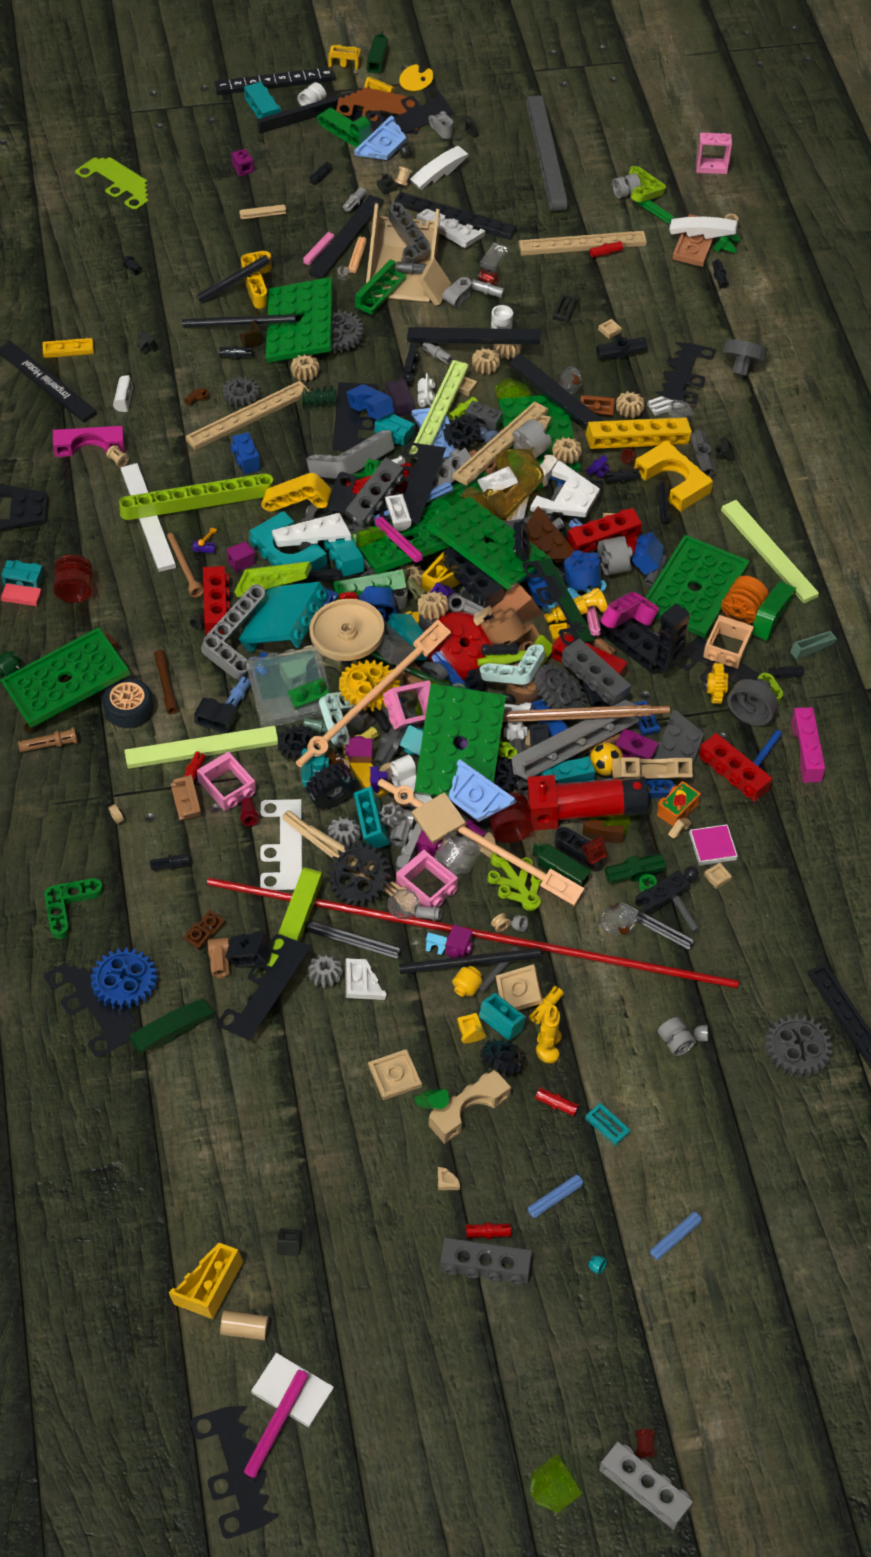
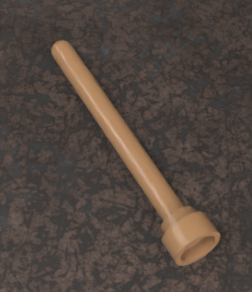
(195, 588)

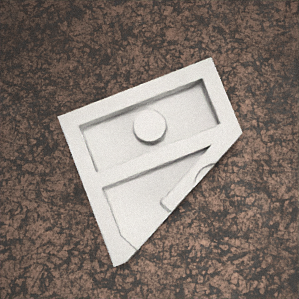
(361, 981)

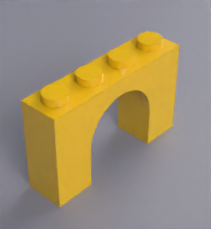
(668, 458)

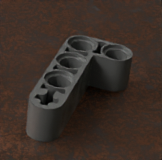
(399, 217)

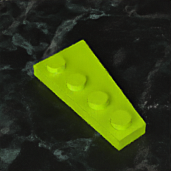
(272, 576)

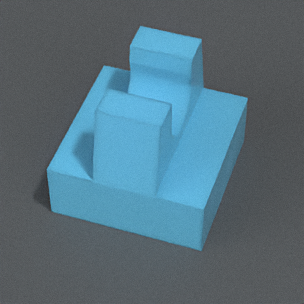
(434, 939)

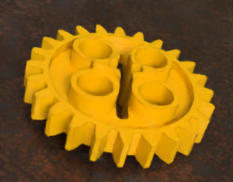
(361, 679)

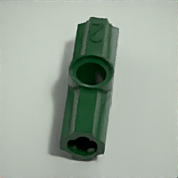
(634, 868)

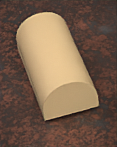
(244, 1325)

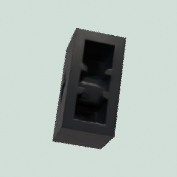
(250, 949)

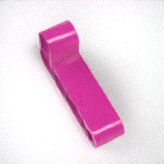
(627, 607)

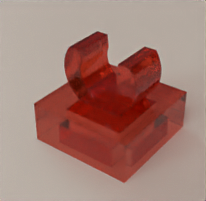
(595, 850)

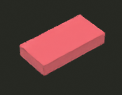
(21, 594)

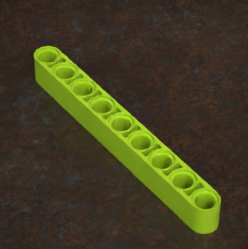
(194, 496)

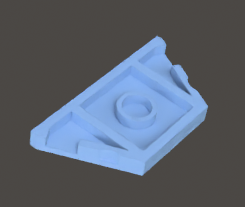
(382, 141)
(477, 794)

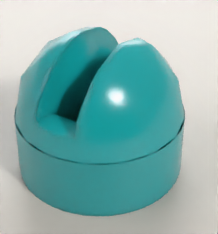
(597, 1264)

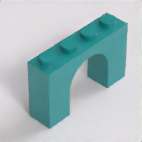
(263, 541)

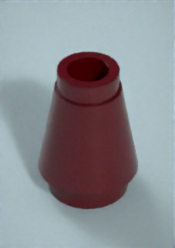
(249, 812)

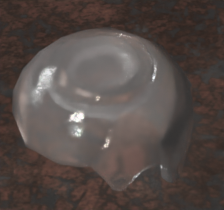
(680, 409)
(404, 904)

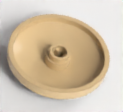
(347, 629)

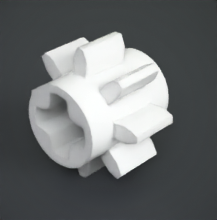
(515, 730)

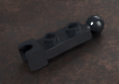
(666, 889)

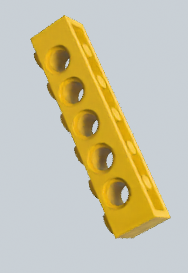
(637, 433)

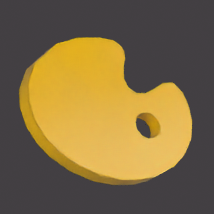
(411, 78)

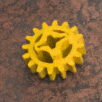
(717, 683)

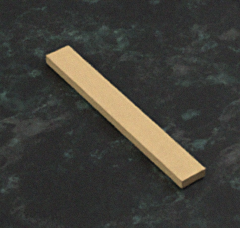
(580, 243)
(246, 416)
(494, 447)

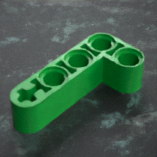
(344, 128)
(772, 609)

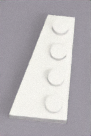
(452, 229)
(323, 528)

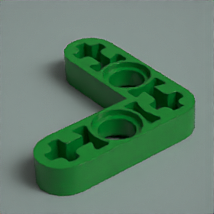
(64, 898)

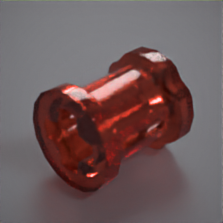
(485, 276)
(645, 1444)

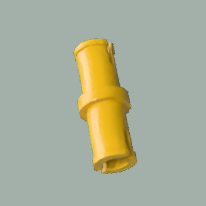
(551, 999)

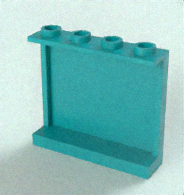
(284, 614)

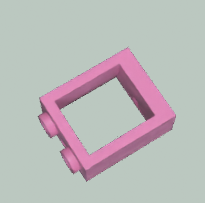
(719, 166)
(394, 707)
(220, 766)
(418, 864)

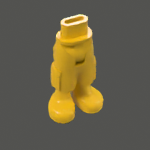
(593, 598)
(549, 1036)

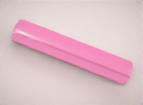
(318, 248)
(593, 621)

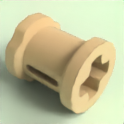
(403, 175)
(117, 456)

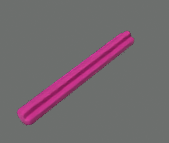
(399, 539)
(276, 1424)

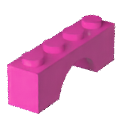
(69, 440)
(811, 756)

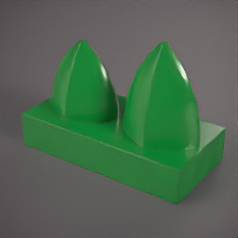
(725, 243)
(308, 693)

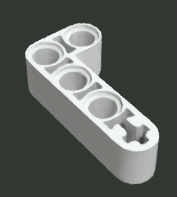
(404, 773)

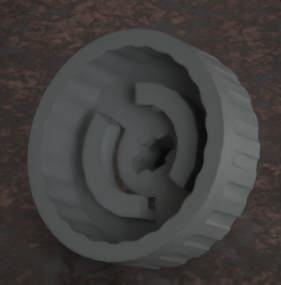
(744, 353)
(758, 704)

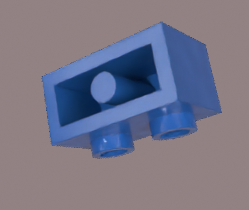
(245, 453)
(648, 553)

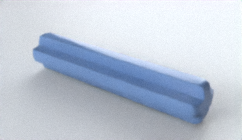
(555, 1196)
(675, 1235)

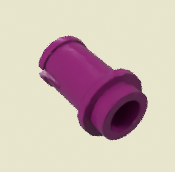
(472, 826)

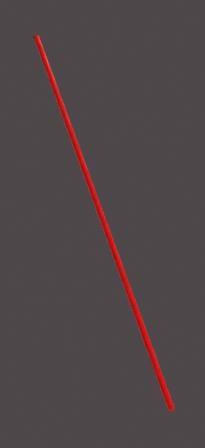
(483, 935)

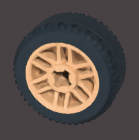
(128, 703)

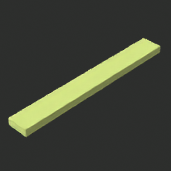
(441, 404)
(769, 551)
(207, 745)

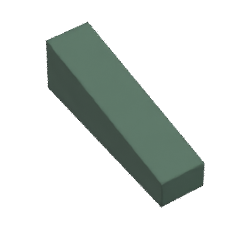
(812, 644)

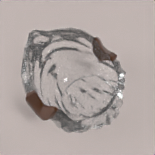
(570, 379)
(618, 919)

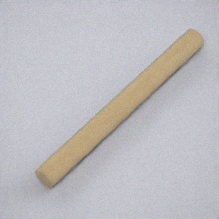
(331, 842)

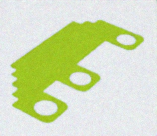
(121, 176)

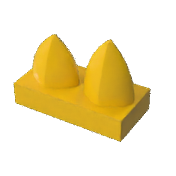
(378, 85)

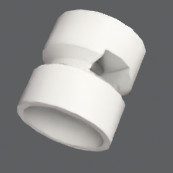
(312, 94)
(502, 317)

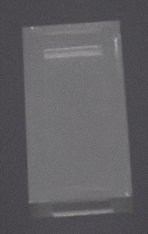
(494, 256)

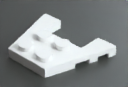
(575, 496)

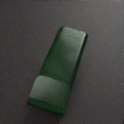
(377, 54)
(551, 858)

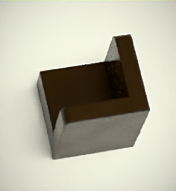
(251, 338)

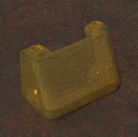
(506, 501)

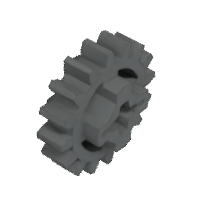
(241, 391)

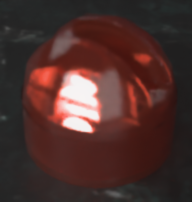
(625, 454)

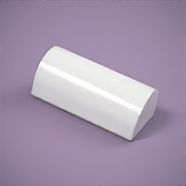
(123, 394)
(398, 512)

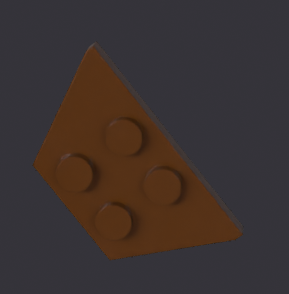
(547, 537)

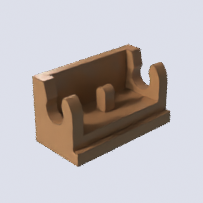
(185, 798)

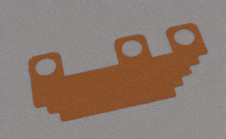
(374, 101)

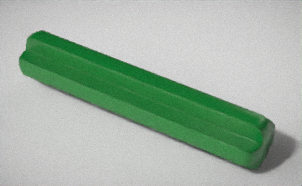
(657, 211)

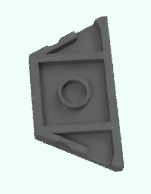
(680, 739)

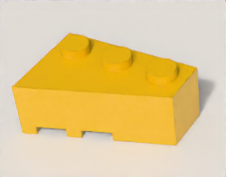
(438, 573)
(209, 1282)

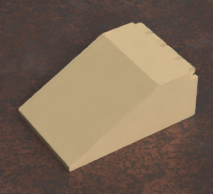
(388, 245)

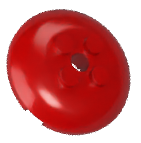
(465, 630)

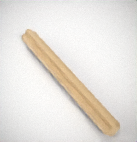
(302, 827)

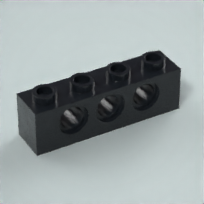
(478, 583)

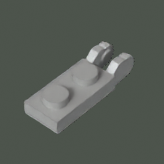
(409, 851)

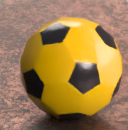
(602, 756)

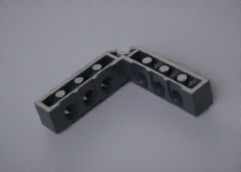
(646, 651)

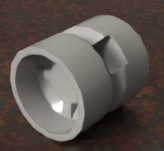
(624, 186)
(674, 1034)

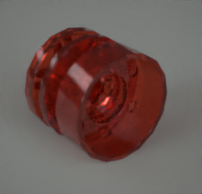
(72, 578)
(512, 822)

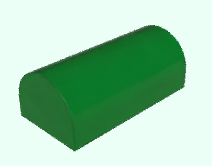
(432, 1099)

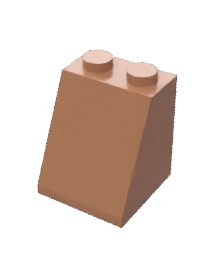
(520, 601)

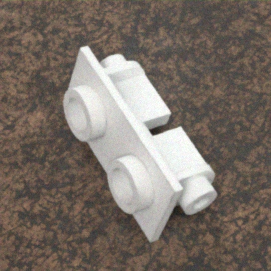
(426, 391)

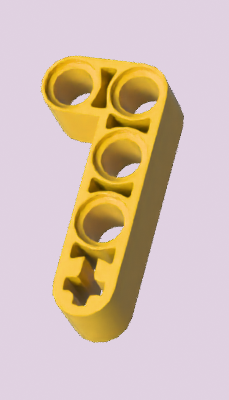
(255, 281)
(293, 491)

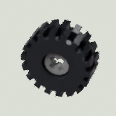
(331, 786)

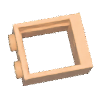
(725, 626)

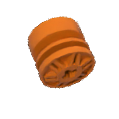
(744, 599)

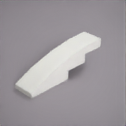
(438, 167)
(709, 226)

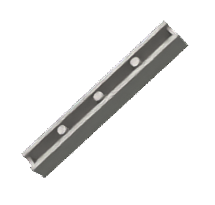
(569, 743)

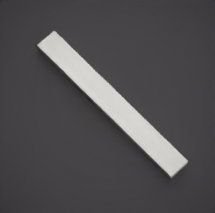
(150, 525)

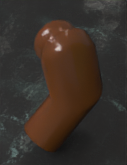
(197, 394)

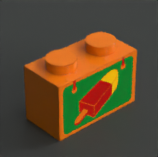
(678, 804)

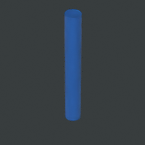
(767, 748)

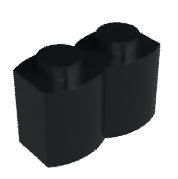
(216, 715)

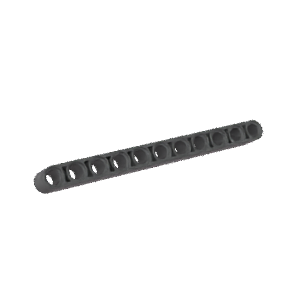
(546, 153)

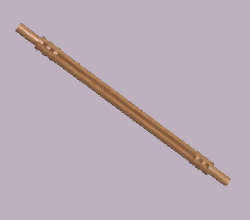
(583, 713)

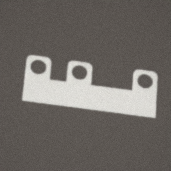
(288, 851)

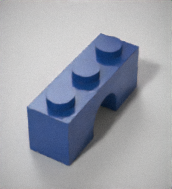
(376, 402)

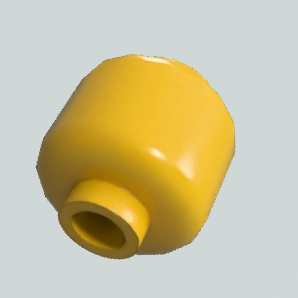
(467, 981)

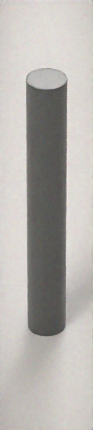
(686, 914)
(492, 976)

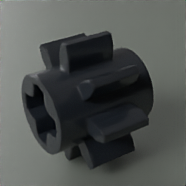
(474, 680)

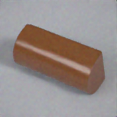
(599, 405)

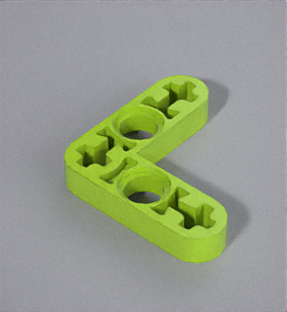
(649, 188)

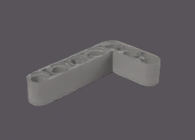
(354, 458)
(229, 627)

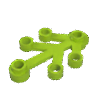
(516, 883)

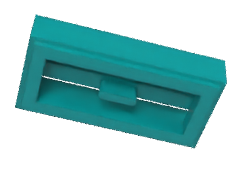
(605, 1132)

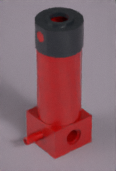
(587, 799)

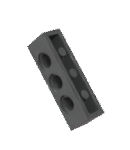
(386, 470)
(393, 646)
(595, 672)
(477, 1252)

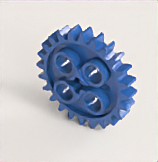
(124, 978)

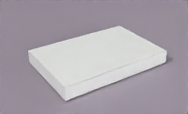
(276, 1381)

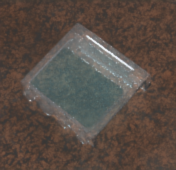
(276, 675)

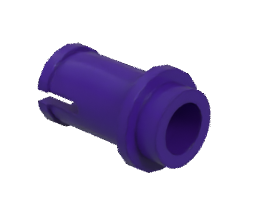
(207, 548)

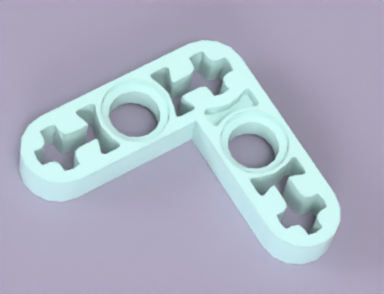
(518, 674)
(329, 703)

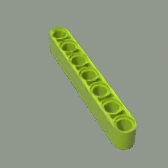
(299, 908)

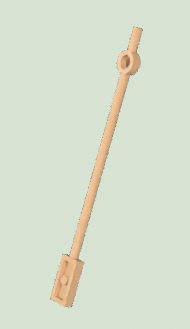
(424, 644)
(552, 881)

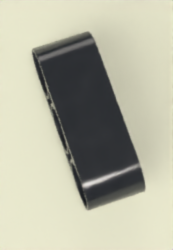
(571, 846)

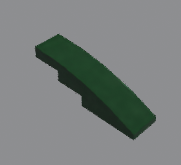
(171, 1024)

